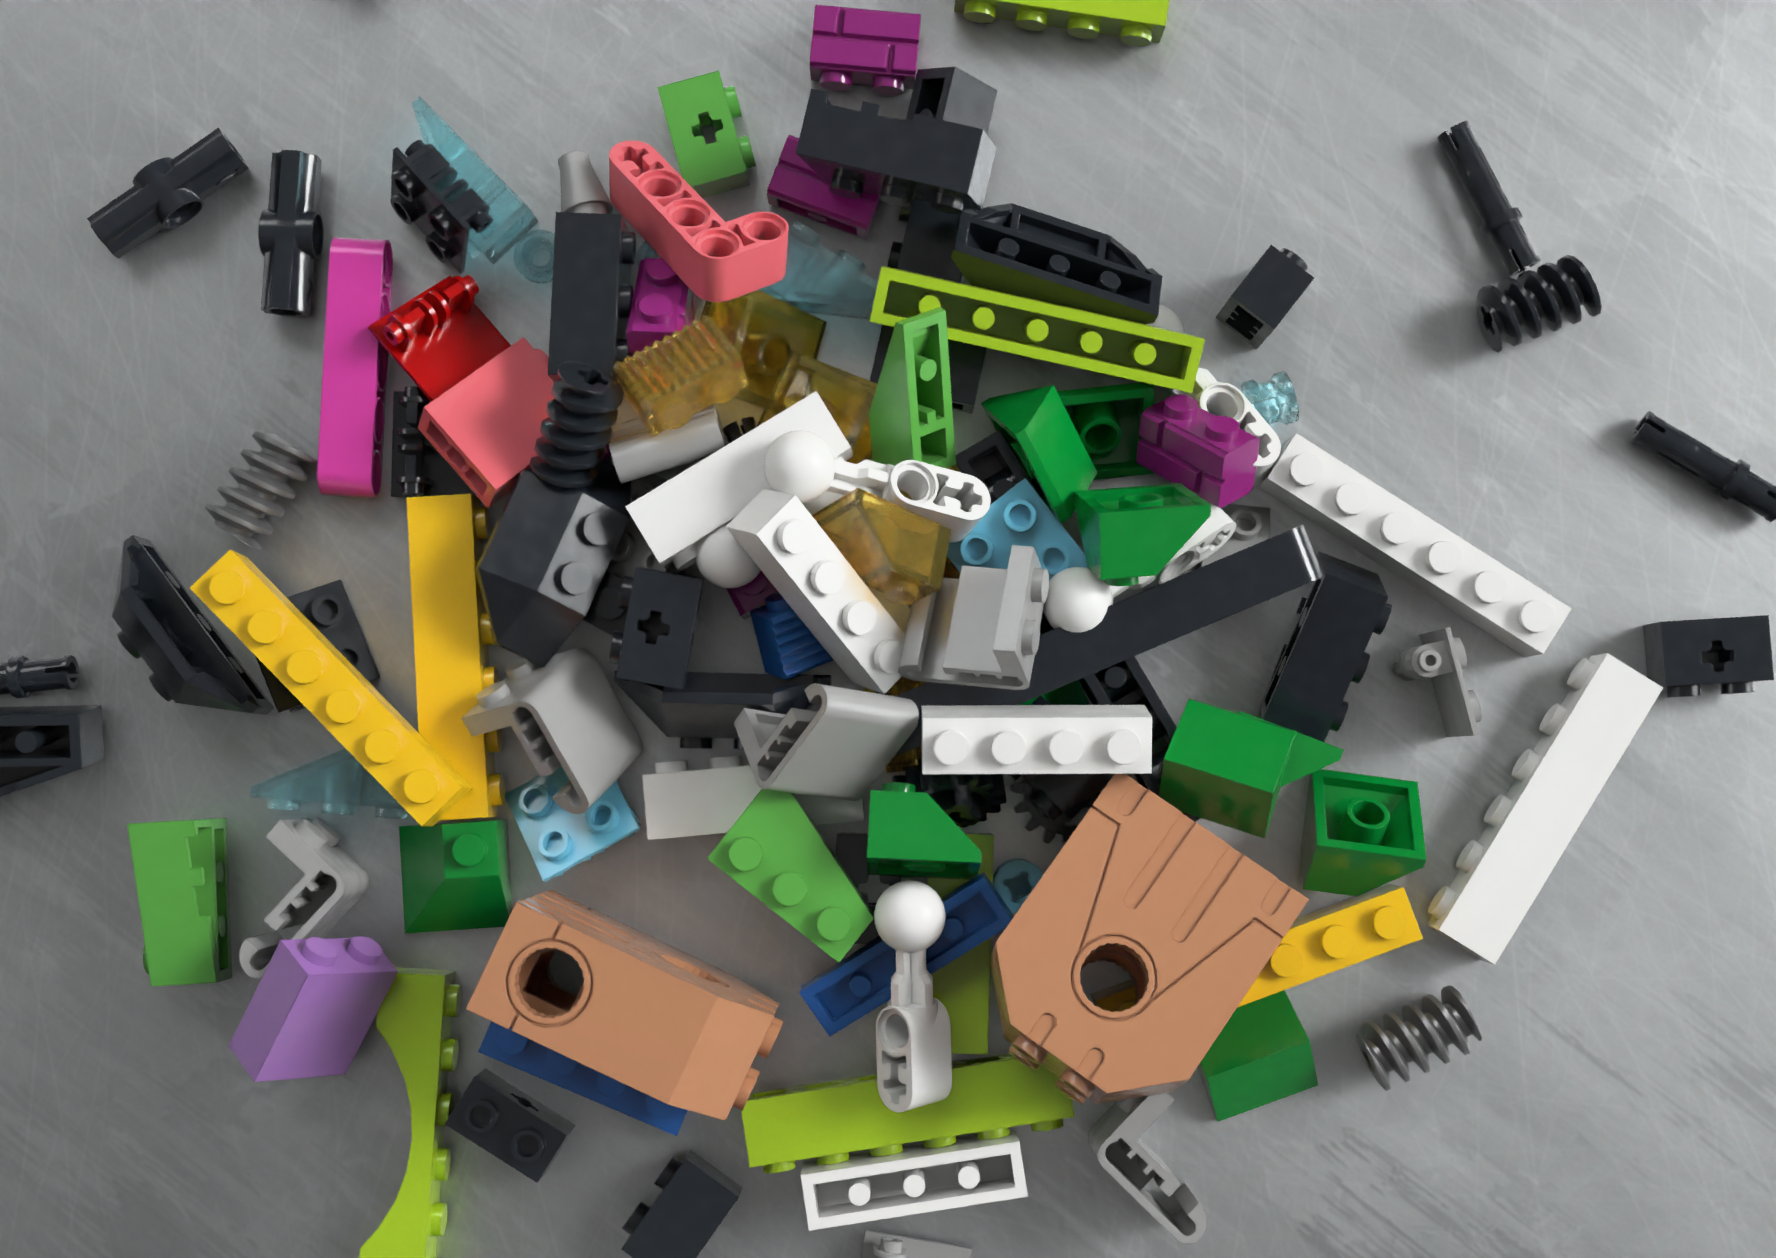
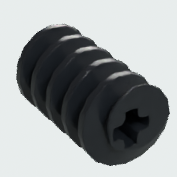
(1536, 298)
(577, 425)

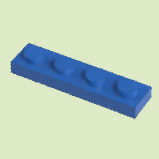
(864, 977)
(573, 1076)

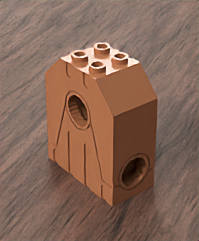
(1165, 906)
(641, 1012)

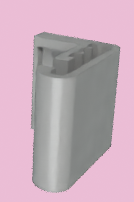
(640, 454)
(979, 626)
(565, 719)
(829, 750)
(318, 900)
(1133, 1164)

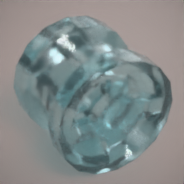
(1273, 399)

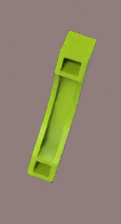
(418, 1029)

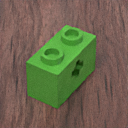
(699, 105)

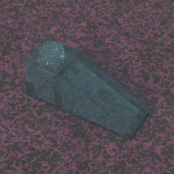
(509, 213)

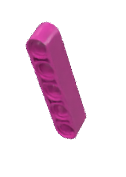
(354, 368)

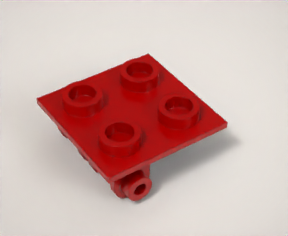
(440, 335)

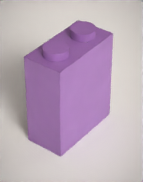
(312, 1008)

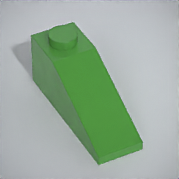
(913, 395)

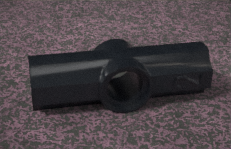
(167, 193)
(291, 234)

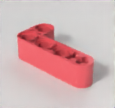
(707, 253)

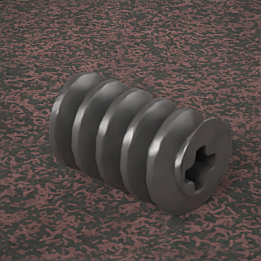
(259, 488)
(1418, 1035)

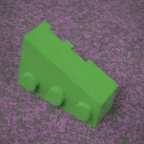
(794, 872)
(183, 899)

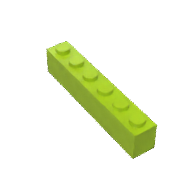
(1042, 329)
(850, 1116)

